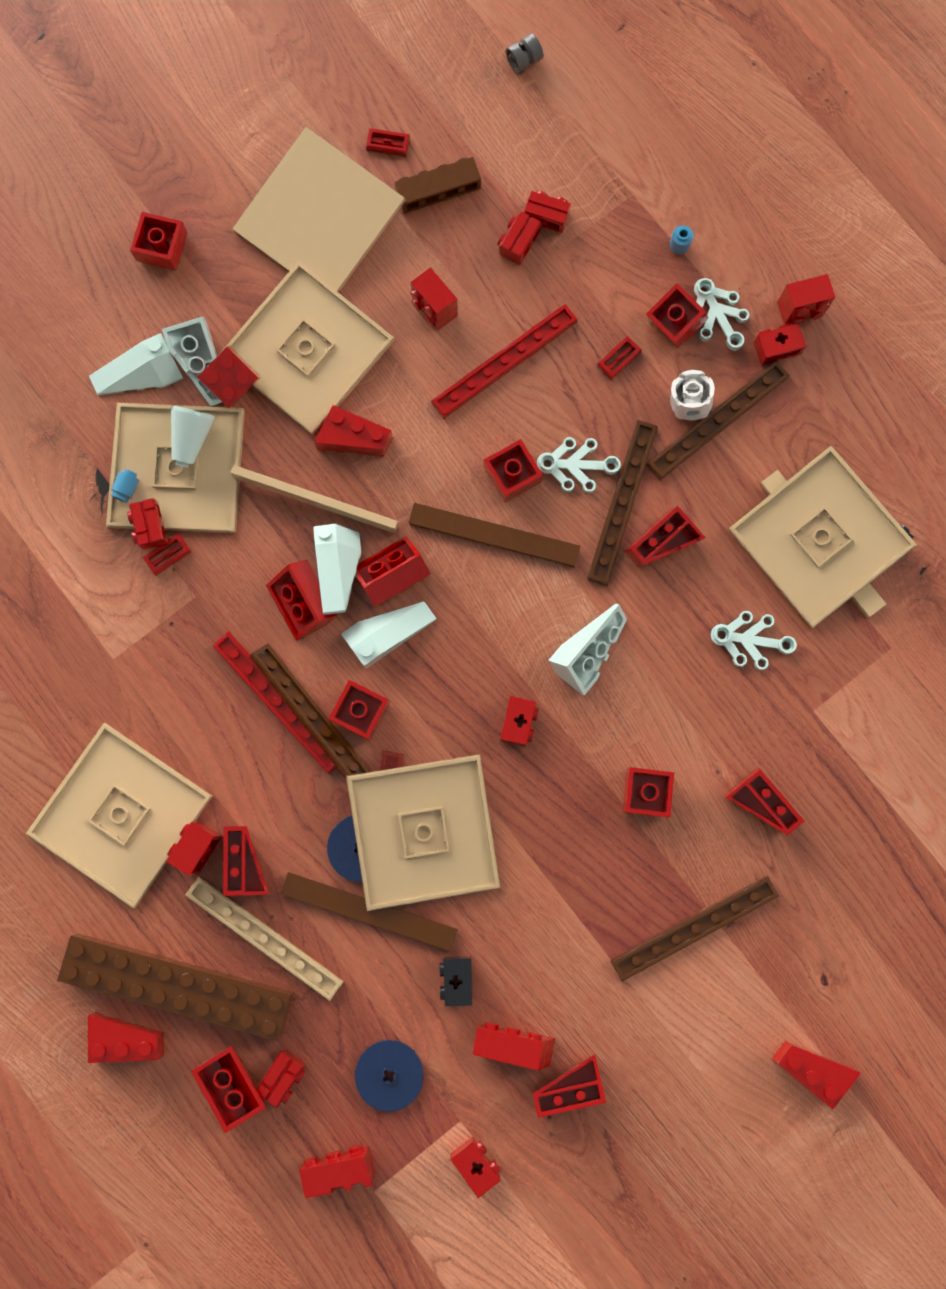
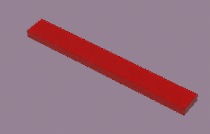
(504, 361)
(242, 664)

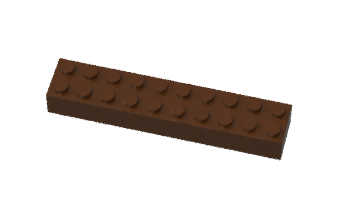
(175, 986)

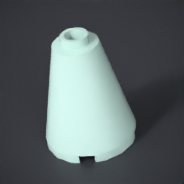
(188, 434)

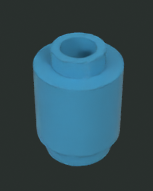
(681, 239)
(124, 485)

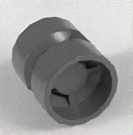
(524, 53)

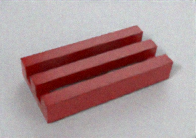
(387, 145)
(607, 369)
(171, 561)

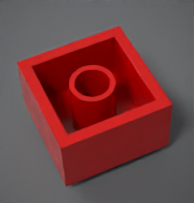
(158, 241)
(433, 299)
(806, 299)
(677, 315)
(229, 376)
(512, 470)
(359, 710)
(648, 792)
(193, 848)

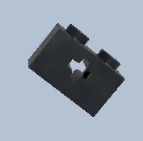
(463, 993)

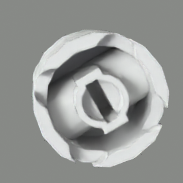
(692, 395)

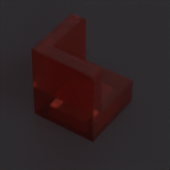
(391, 760)

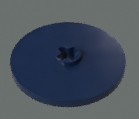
(342, 852)
(370, 1074)

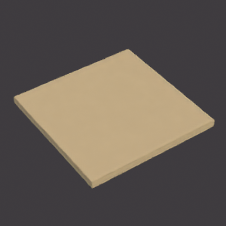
(319, 211)
(309, 347)
(191, 497)
(822, 537)
(118, 815)
(423, 832)

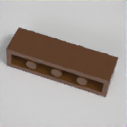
(438, 184)

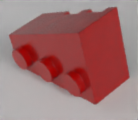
(352, 433)
(664, 537)
(513, 1046)
(817, 1073)

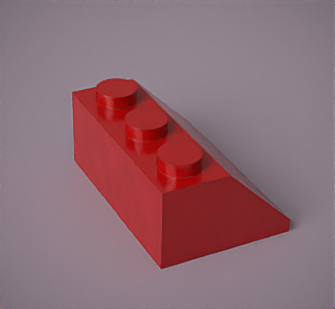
(391, 571)
(299, 599)
(228, 1089)

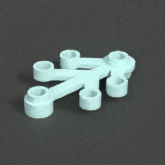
(718, 310)
(575, 463)
(749, 639)

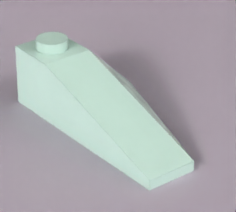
(194, 351)
(139, 368)
(337, 561)
(381, 634)
(582, 655)

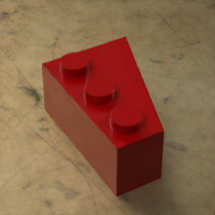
(765, 801)
(240, 864)
(122, 1041)
(571, 1090)
(337, 1171)

